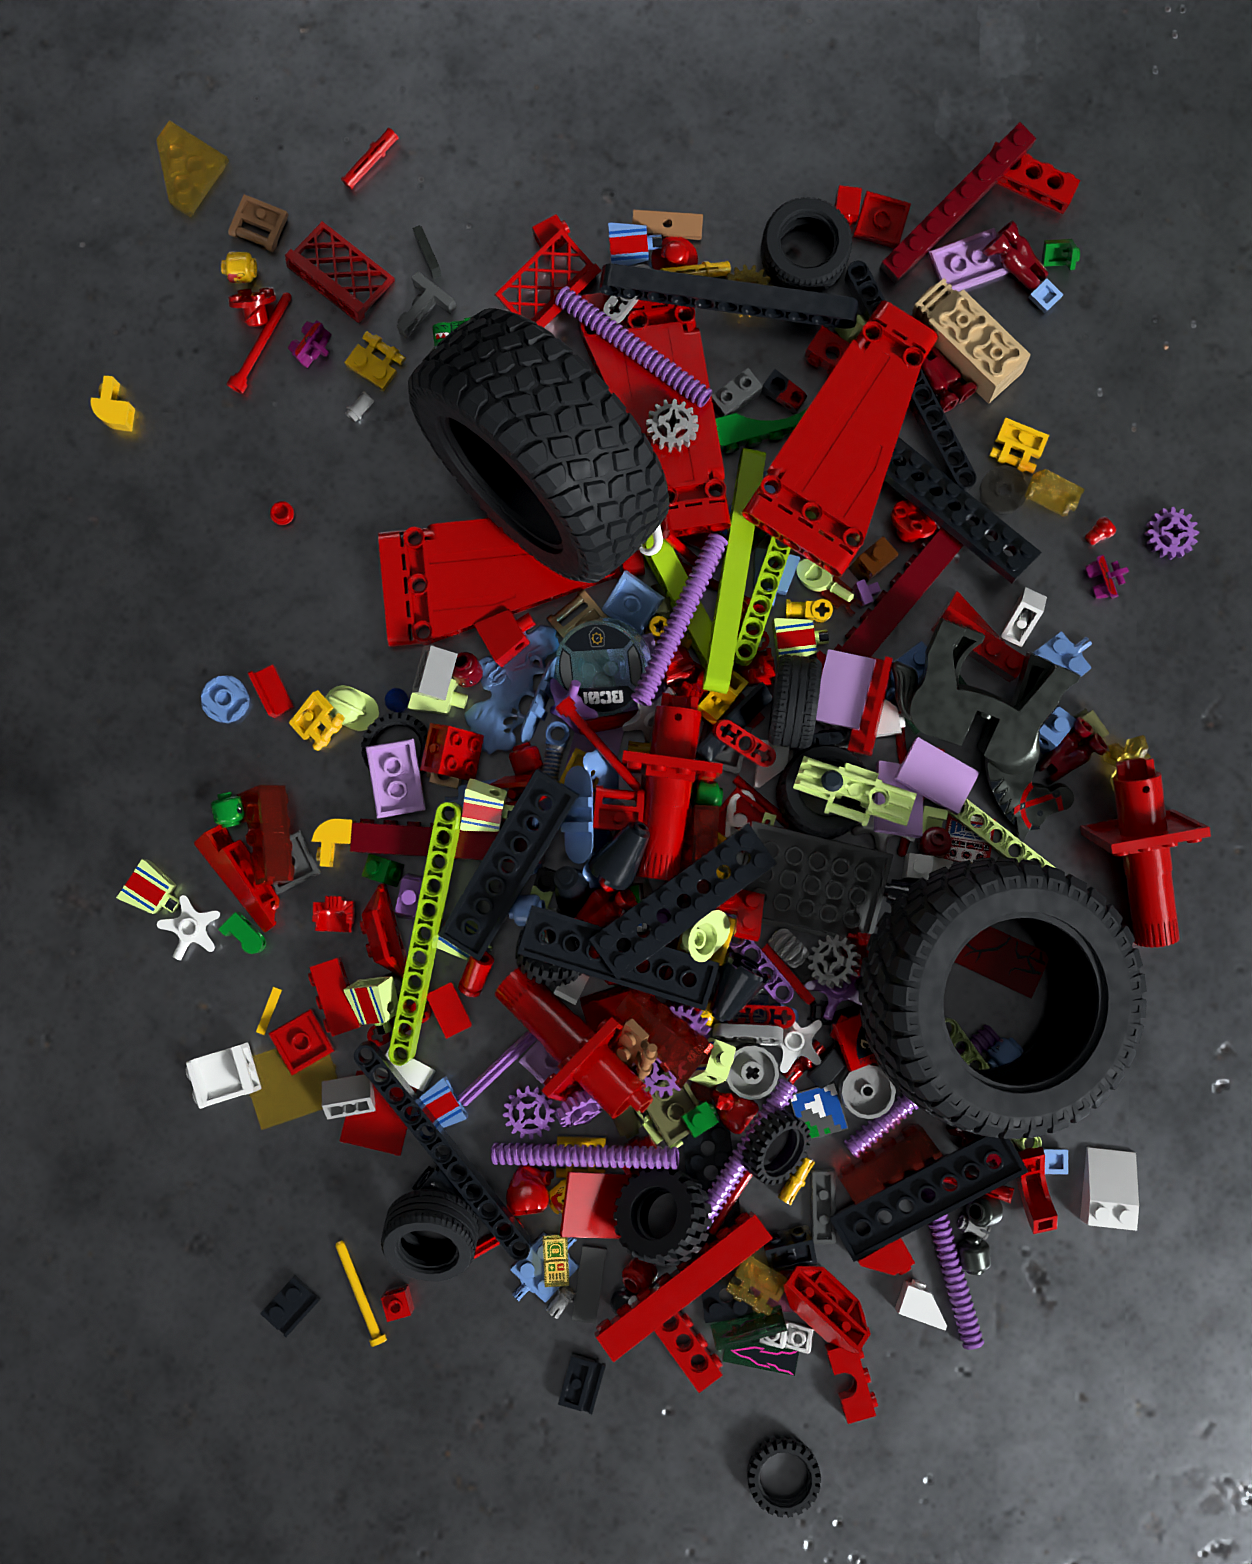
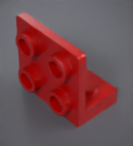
(452, 752)

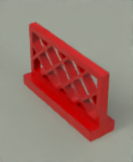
(576, 284)
(328, 287)

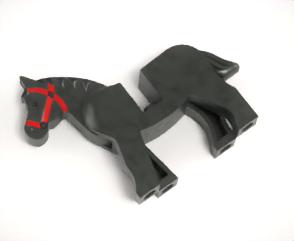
(1011, 736)

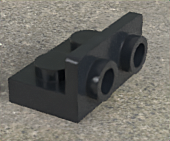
(790, 1249)

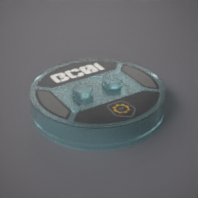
(605, 660)

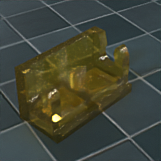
(1054, 492)

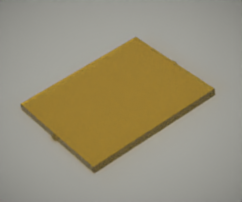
(288, 1095)

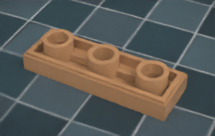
(682, 224)

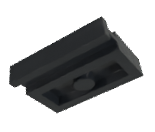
(290, 1306)
(581, 1384)

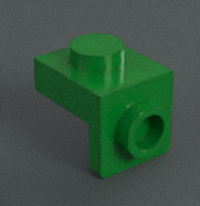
(1060, 253)
(383, 870)
(700, 1118)

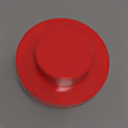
(282, 513)

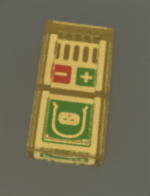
(555, 1261)

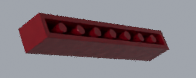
(958, 202)
(902, 596)
(415, 840)

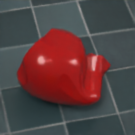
(734, 1110)
(528, 1190)

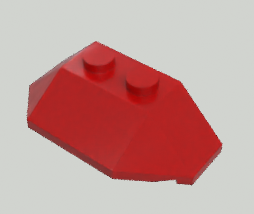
(383, 932)
(827, 1307)

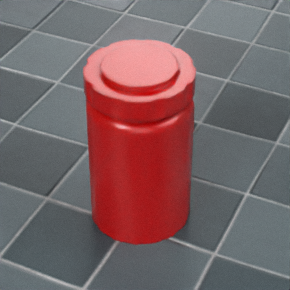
(475, 975)

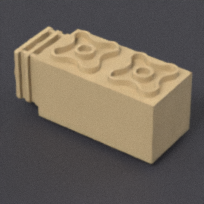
(971, 339)

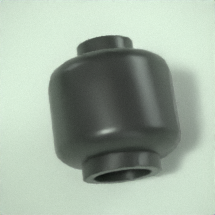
(984, 1211)
(974, 1255)

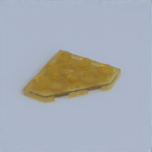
(187, 167)

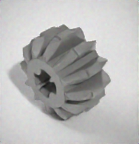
(788, 947)

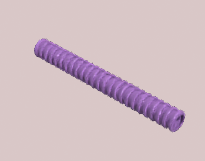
(632, 346)
(679, 619)
(903, 1106)
(584, 1155)
(735, 1167)
(954, 1276)

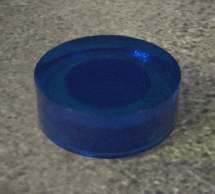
(396, 700)

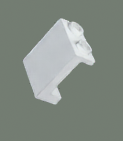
(223, 1075)

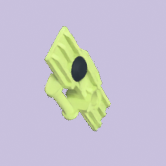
(856, 783)

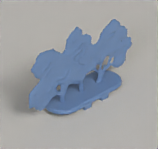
(507, 689)
(578, 824)

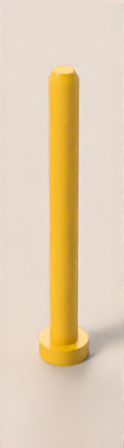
(377, 1337)

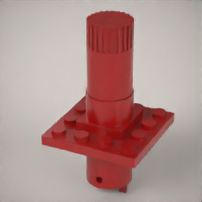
(669, 782)
(1144, 841)
(583, 1055)

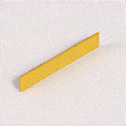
(269, 1009)

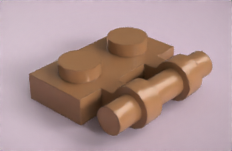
(635, 1049)

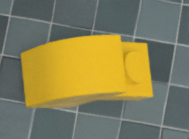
(109, 410)
(717, 703)
(331, 833)

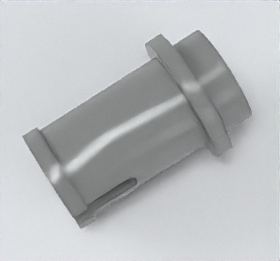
(357, 409)
(966, 1226)
(560, 1302)

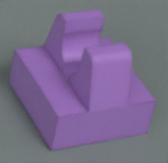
(865, 593)

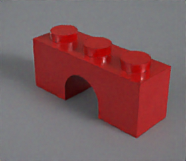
(857, 1400)

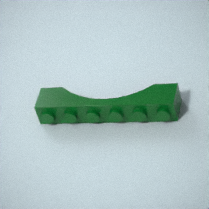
(739, 431)

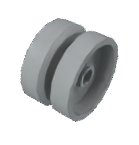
(761, 1081)
(866, 1104)

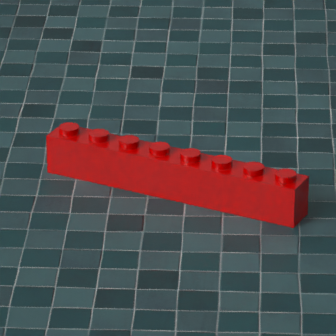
(682, 1285)

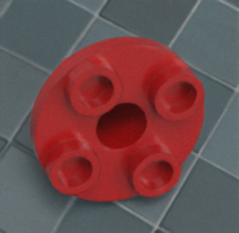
(674, 253)
(253, 304)
(911, 522)

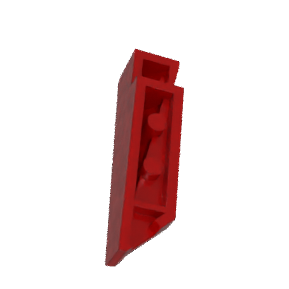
(234, 867)

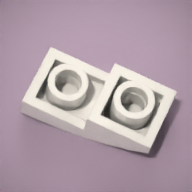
(414, 1072)
(798, 1337)

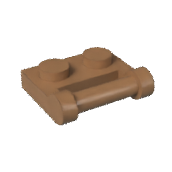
(259, 215)
(590, 613)

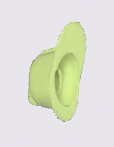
(356, 707)
(706, 936)

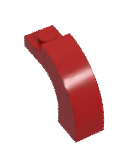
(1035, 1193)

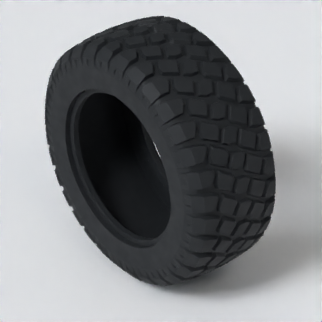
(540, 444)
(1091, 1015)

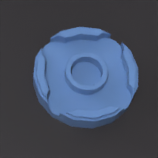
(225, 699)

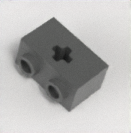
(736, 394)

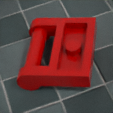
(616, 816)

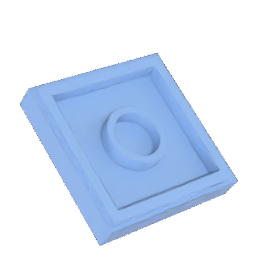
(632, 602)

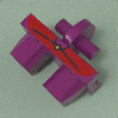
(312, 344)
(1108, 588)

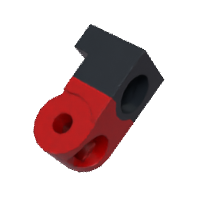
(784, 391)

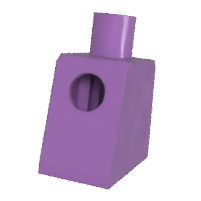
(408, 896)

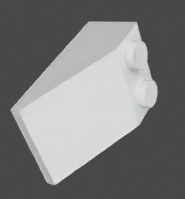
(1110, 1189)

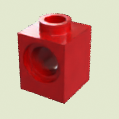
(848, 202)
(547, 229)
(397, 1303)

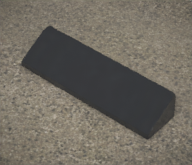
(740, 715)

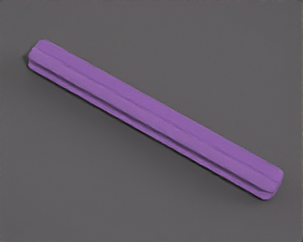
(496, 1068)

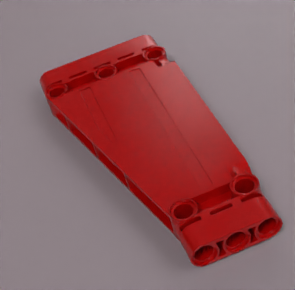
(844, 444)
(697, 467)
(468, 577)

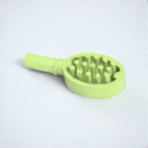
(819, 579)

